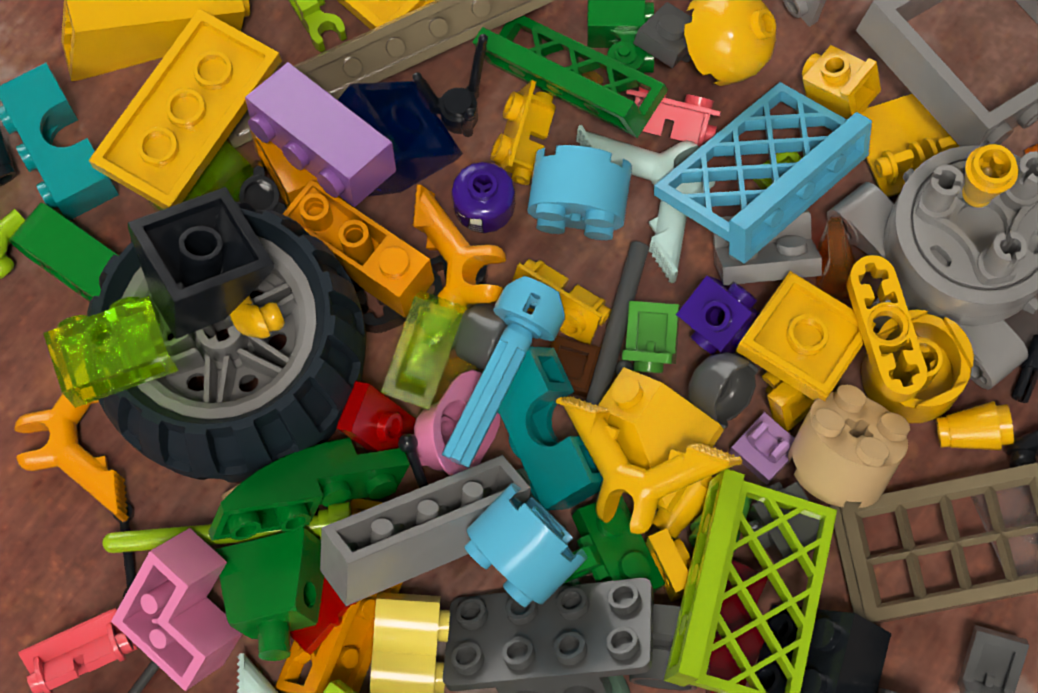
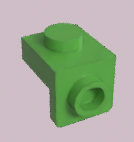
(651, 335)

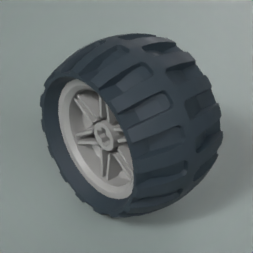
(298, 389)

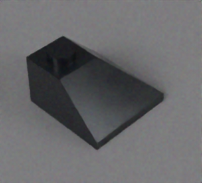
(199, 260)

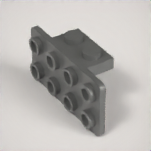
(552, 646)

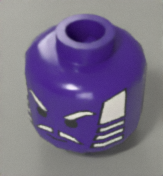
(483, 197)

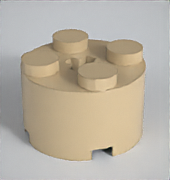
(848, 448)

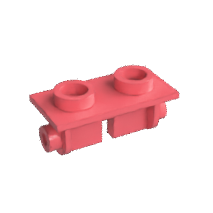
(689, 117)
(75, 652)

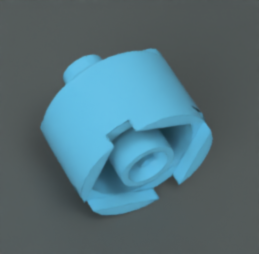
(579, 191)
(523, 546)

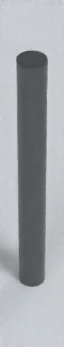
(617, 322)

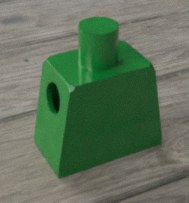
(272, 588)

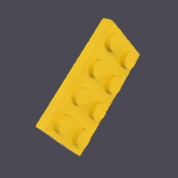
(185, 110)

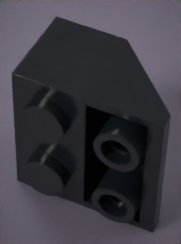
(842, 656)

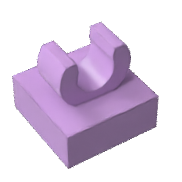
(764, 448)

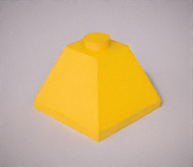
(655, 422)

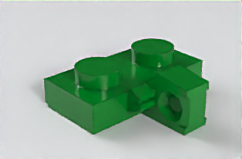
(612, 548)

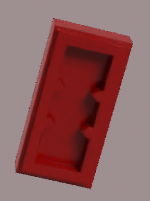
(374, 419)

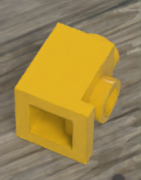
(841, 81)

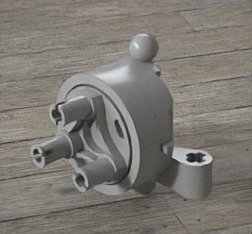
(957, 256)

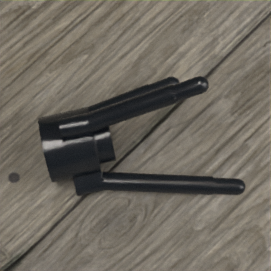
(458, 105)
(261, 191)

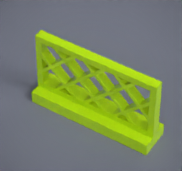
(713, 567)

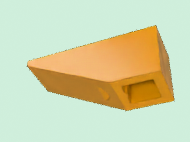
(364, 248)

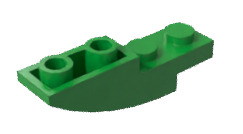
(294, 486)

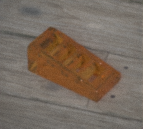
(836, 259)

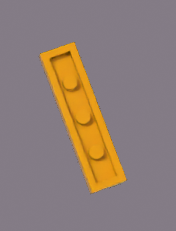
(346, 649)

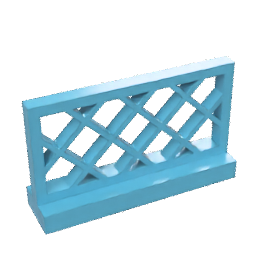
(793, 184)

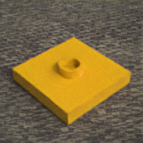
(804, 338)

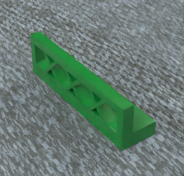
(567, 82)

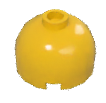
(730, 38)

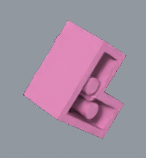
(170, 610)

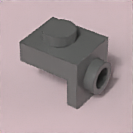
(664, 35)
(992, 662)

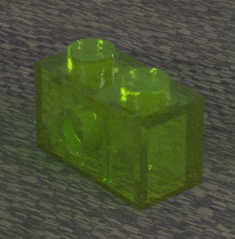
(110, 350)

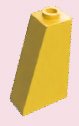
(125, 33)

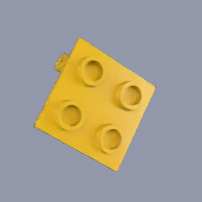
(902, 139)

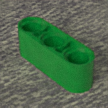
(62, 250)

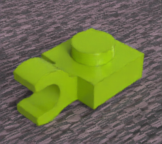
(317, 21)

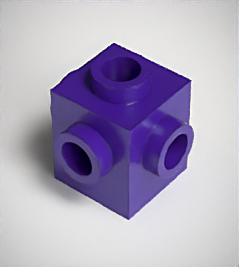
(706, 311)

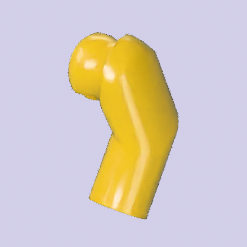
(257, 321)

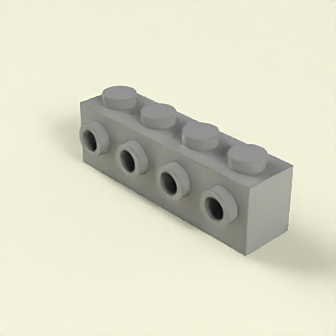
(411, 531)

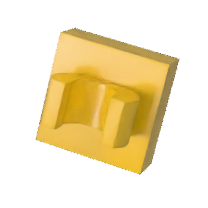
(786, 402)

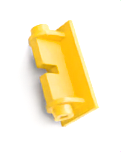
(525, 116)
(581, 308)

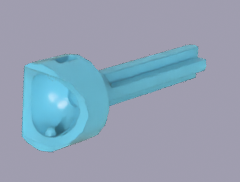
(505, 360)

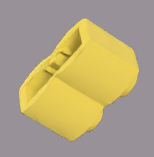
(407, 644)

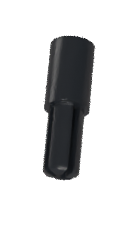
(1028, 374)

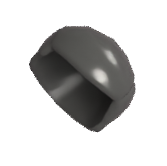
(723, 386)

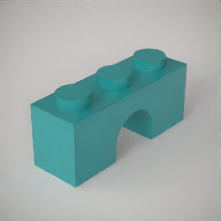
(38, 111)
(557, 470)

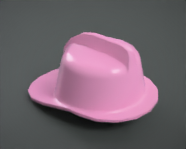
(436, 425)

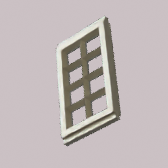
(859, 563)

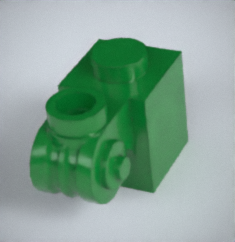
(615, 26)

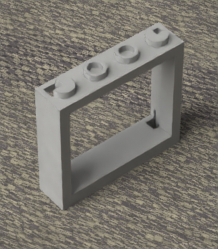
(934, 83)

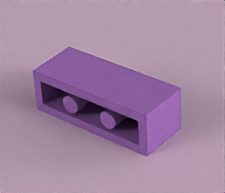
(320, 135)

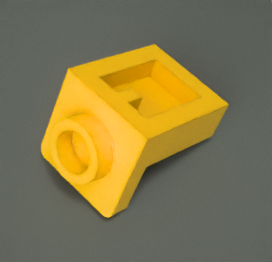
(671, 560)

